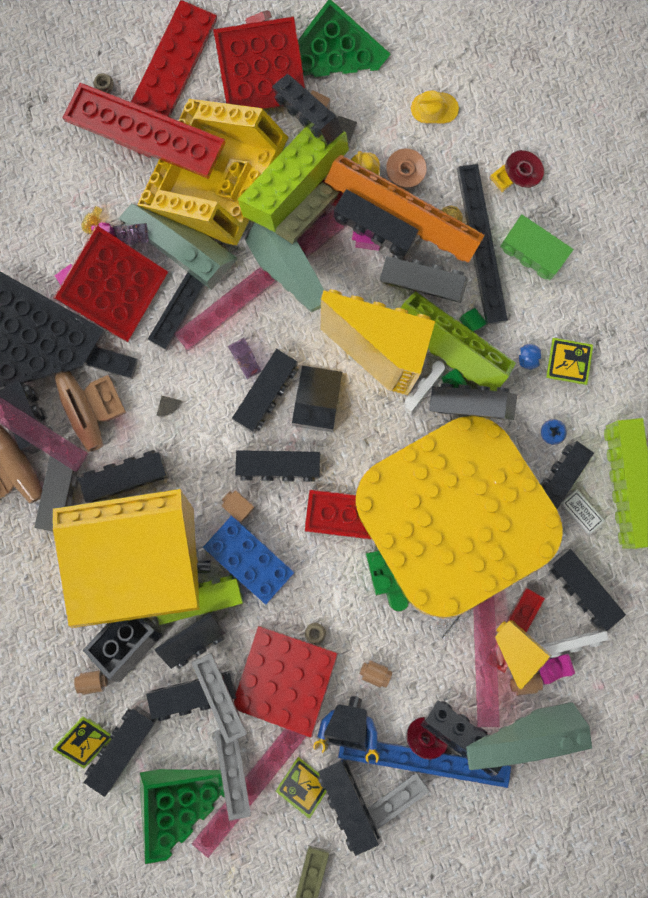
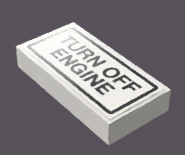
(582, 512)

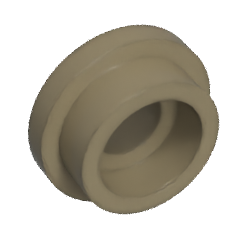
(103, 78)
(315, 640)

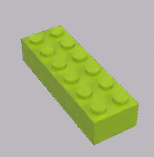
(290, 179)
(461, 346)
(630, 479)

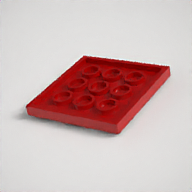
(256, 58)
(111, 284)
(285, 681)

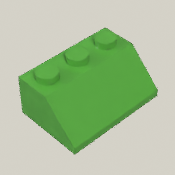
(536, 248)

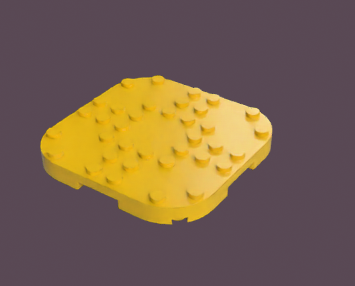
(458, 516)

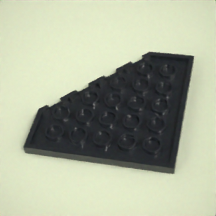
(40, 335)

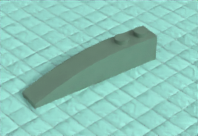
(183, 245)
(286, 265)
(539, 736)

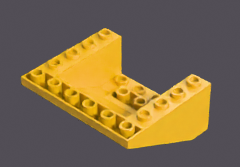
(213, 203)
(378, 338)
(127, 558)

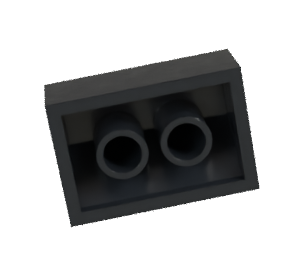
(192, 641)
(122, 646)

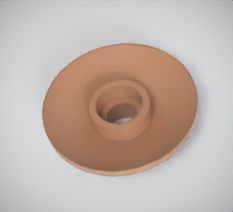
(409, 160)

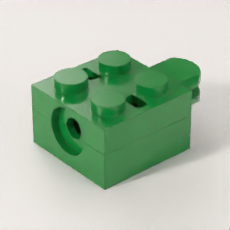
(385, 581)

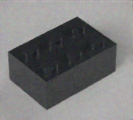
(25, 399)

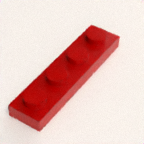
(523, 616)

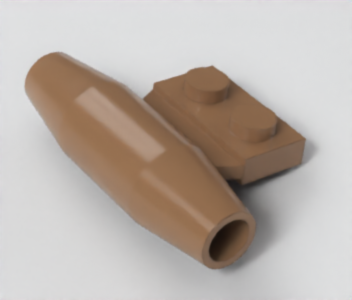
(89, 406)
(16, 470)

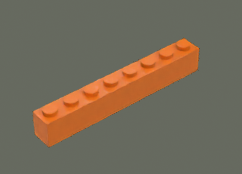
(431, 222)

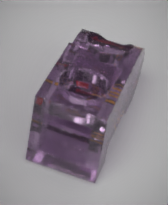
(131, 233)
(244, 358)

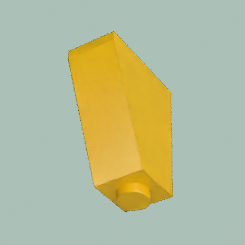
(521, 652)

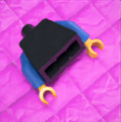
(349, 728)

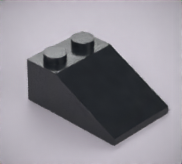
(317, 399)

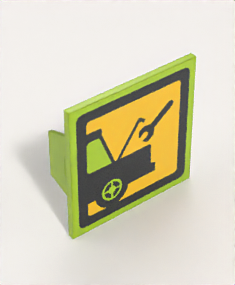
(569, 361)
(82, 742)
(302, 788)

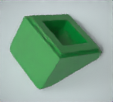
(472, 320)
(455, 378)

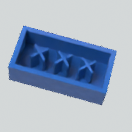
(248, 559)

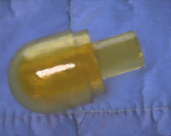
(91, 219)

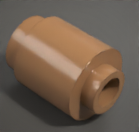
(375, 674)
(90, 682)
(532, 687)

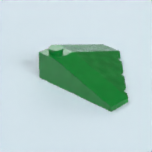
(338, 44)
(172, 804)

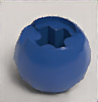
(530, 356)
(560, 430)

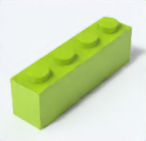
(211, 598)

